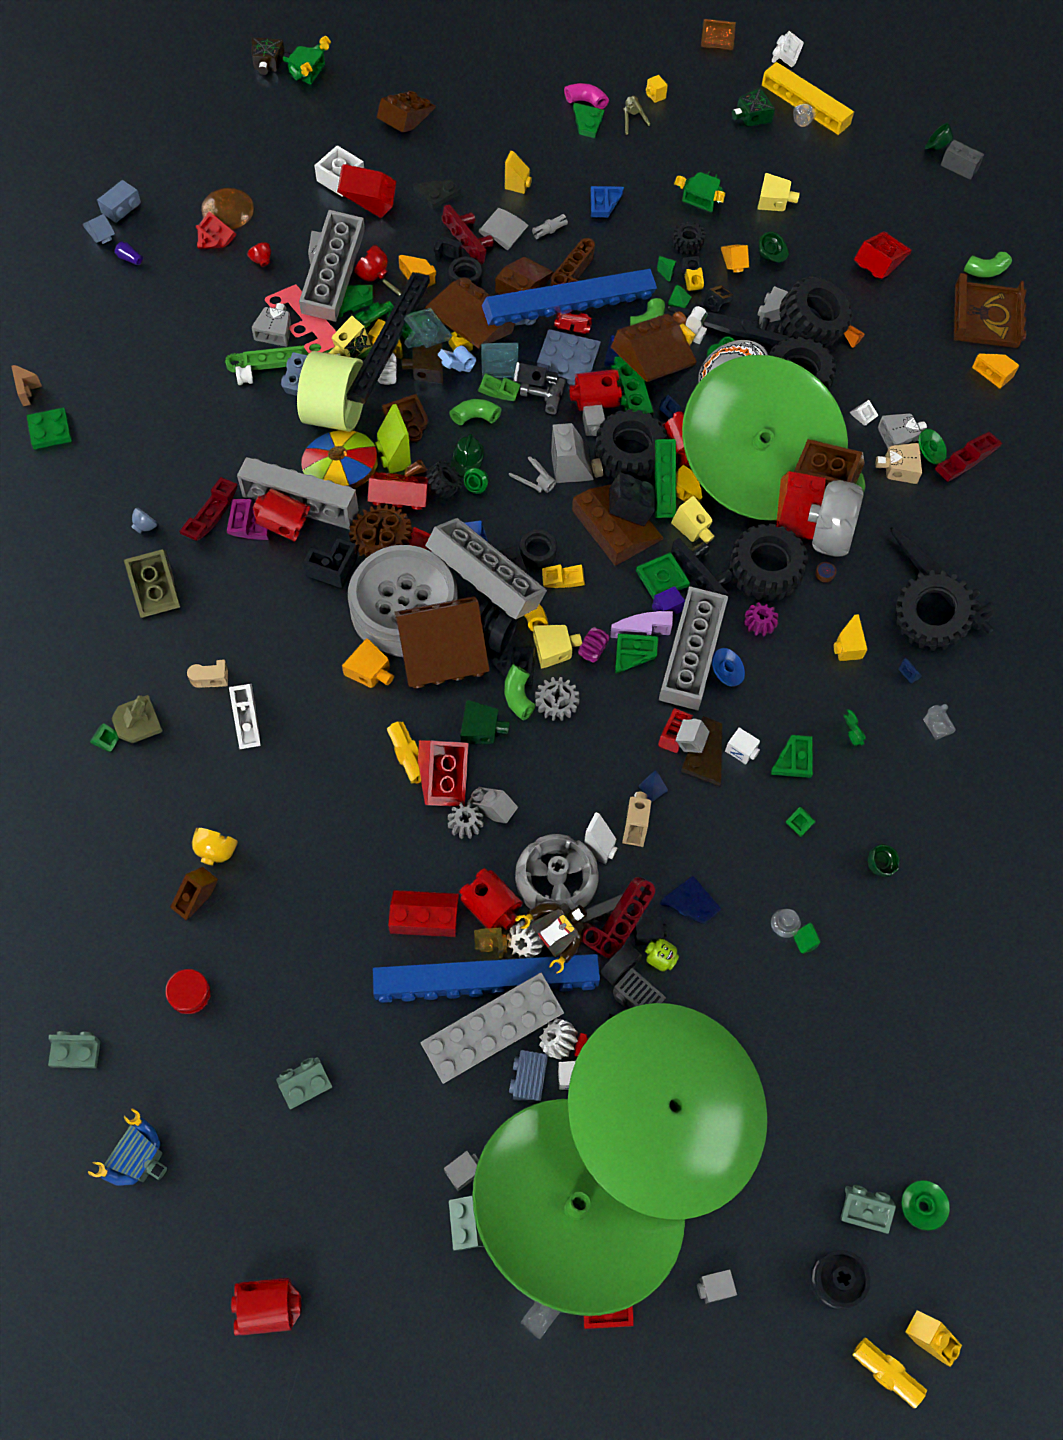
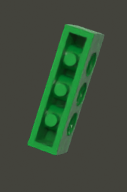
(632, 387)

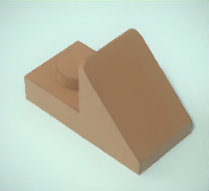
(24, 383)

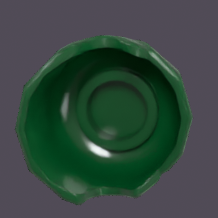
(883, 860)

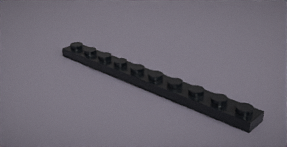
(387, 338)

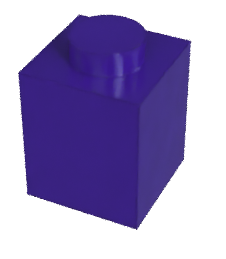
(668, 601)

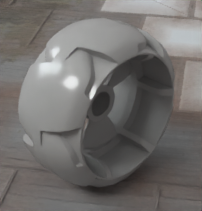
(836, 518)
(576, 858)

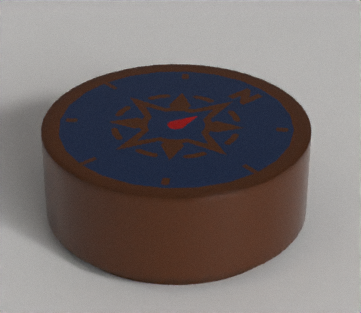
(825, 572)

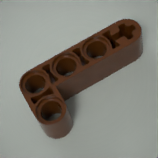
(575, 263)

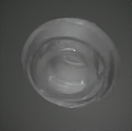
(804, 114)
(786, 923)

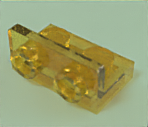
(491, 938)

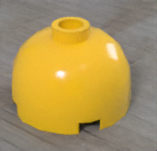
(212, 846)

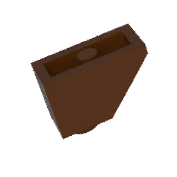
(193, 892)

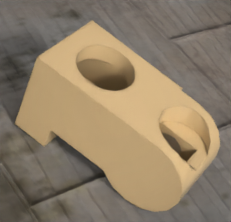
(209, 676)

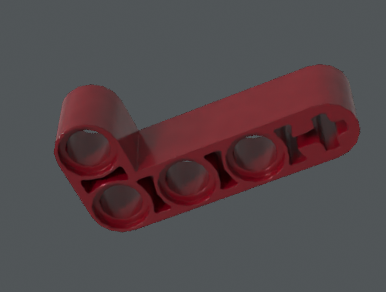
(620, 914)

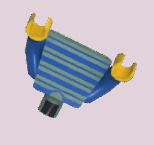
(134, 1155)

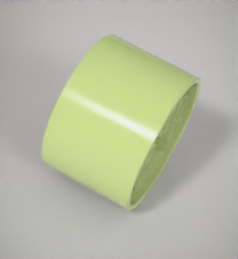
(324, 391)

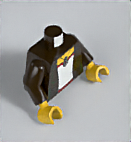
(557, 928)

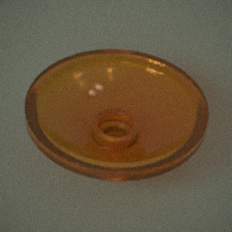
(230, 206)

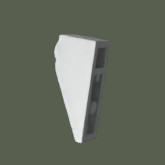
(245, 715)
(600, 839)

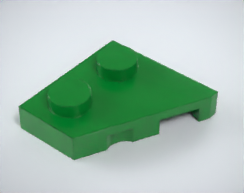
(634, 650)

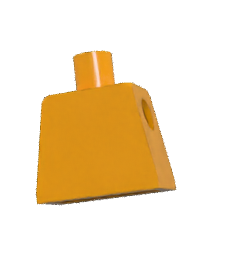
(368, 665)

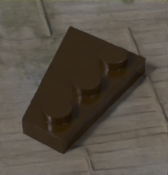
(708, 763)

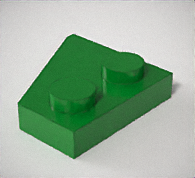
(588, 119)
(356, 297)
(795, 758)

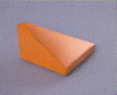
(853, 336)

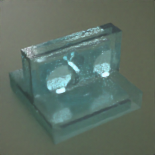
(426, 329)
(499, 359)

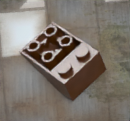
(404, 110)

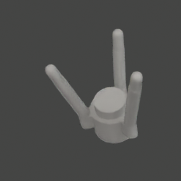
(545, 481)

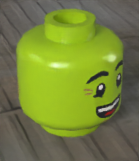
(661, 955)

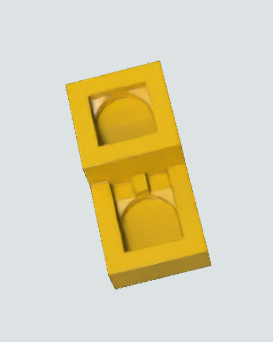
(563, 577)

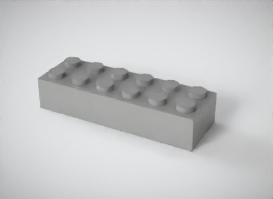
(332, 265)
(328, 500)
(485, 568)
(693, 648)
(491, 1027)

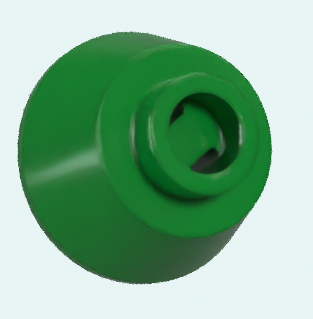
(476, 480)

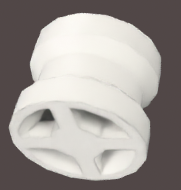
(244, 375)

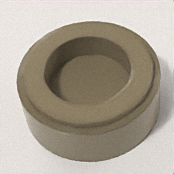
(597, 467)

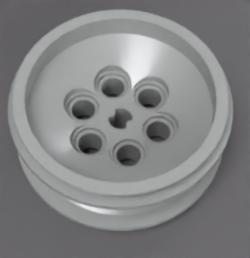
(389, 573)

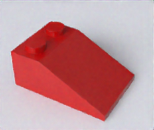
(367, 188)
(881, 254)
(795, 500)
(443, 772)

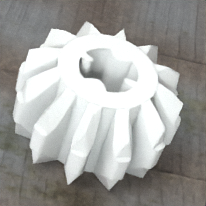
(389, 373)
(524, 941)
(558, 1039)

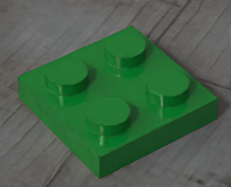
(49, 428)
(662, 575)

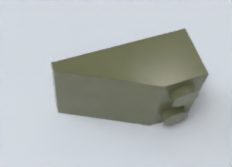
(152, 583)

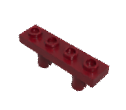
(459, 229)

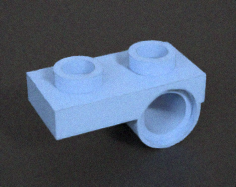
(459, 359)

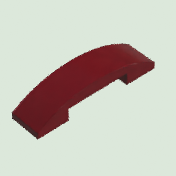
(212, 511)

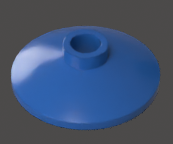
(728, 667)

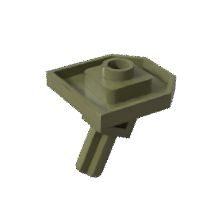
(136, 720)

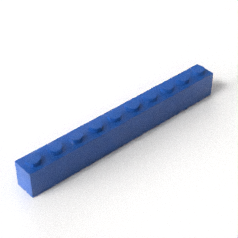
(568, 297)
(481, 977)

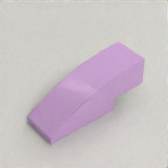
(644, 624)

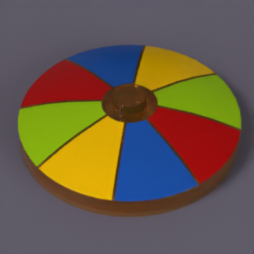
(341, 458)

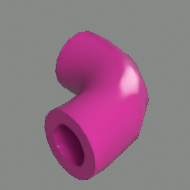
(586, 93)

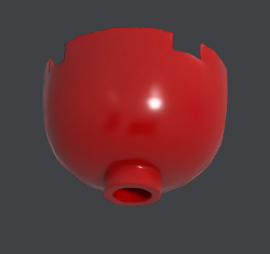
(372, 265)

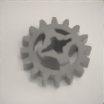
(548, 693)

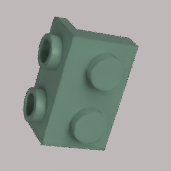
(303, 1082)
(463, 1224)

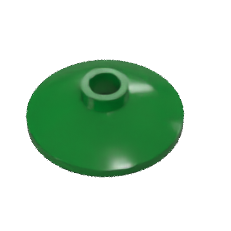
(932, 446)
(936, 1203)

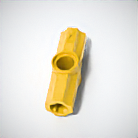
(405, 750)
(889, 1372)

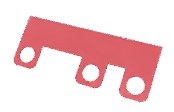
(318, 326)

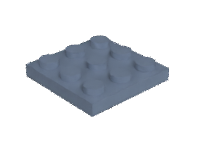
(568, 354)

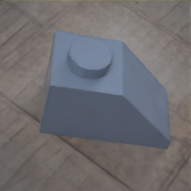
(99, 229)

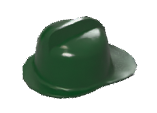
(467, 455)

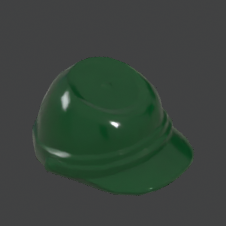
(940, 137)
(773, 247)

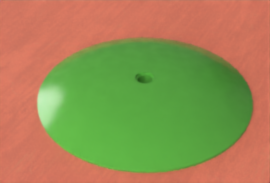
(750, 401)
(631, 1138)
(545, 1246)

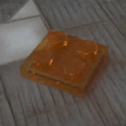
(718, 34)

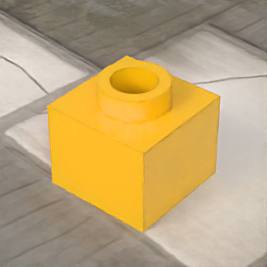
(656, 88)
(457, 340)

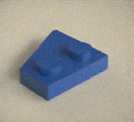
(604, 200)

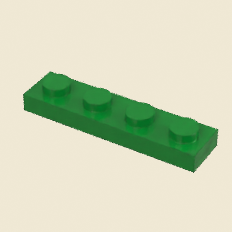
(665, 478)

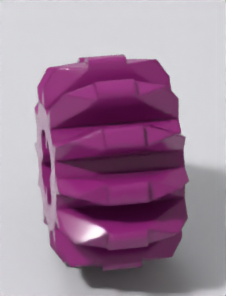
(761, 619)
(593, 644)

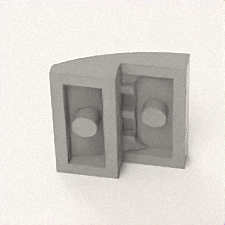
(503, 228)

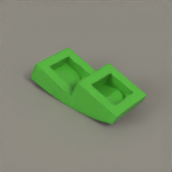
(499, 389)

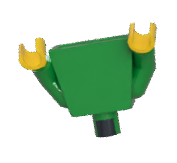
(307, 62)
(701, 190)

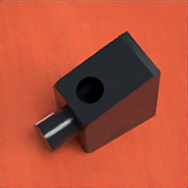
(526, 373)

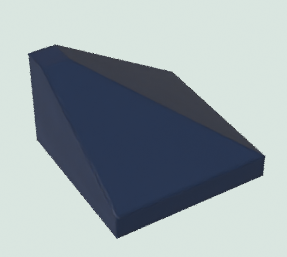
(669, 406)
(909, 671)
(653, 786)

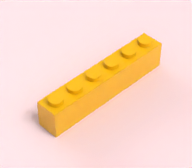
(799, 91)

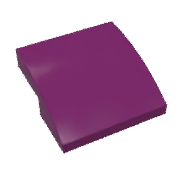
(243, 520)

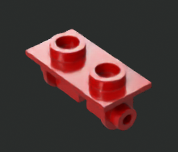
(581, 322)

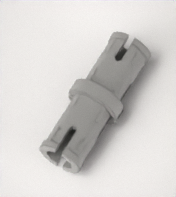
(549, 226)

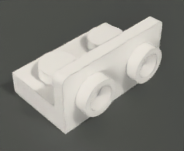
(788, 49)

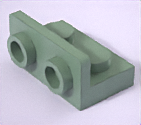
(74, 1050)
(868, 1209)

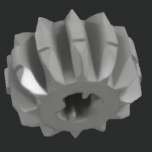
(457, 823)

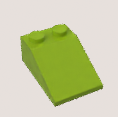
(393, 442)

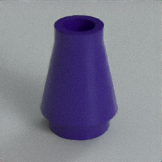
(127, 253)

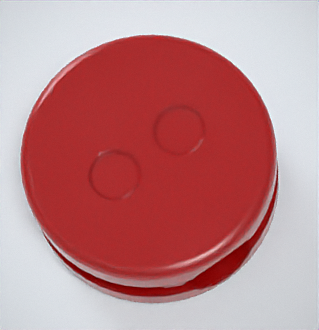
(188, 991)

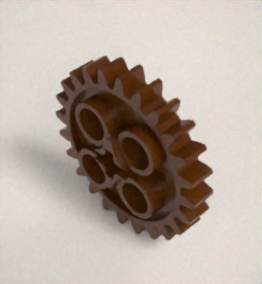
(367, 528)

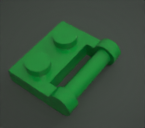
(376, 311)

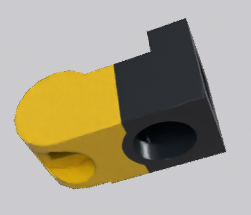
(692, 273)

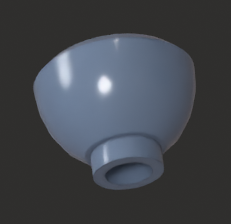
(142, 521)

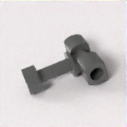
(551, 394)

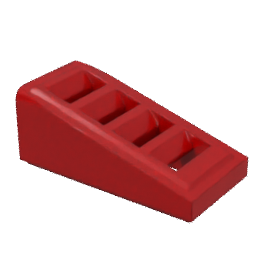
(667, 739)

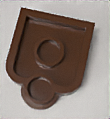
(412, 415)

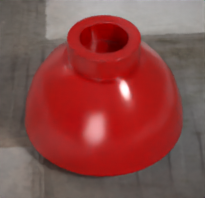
(260, 253)

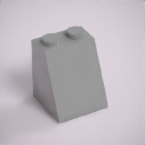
(570, 455)

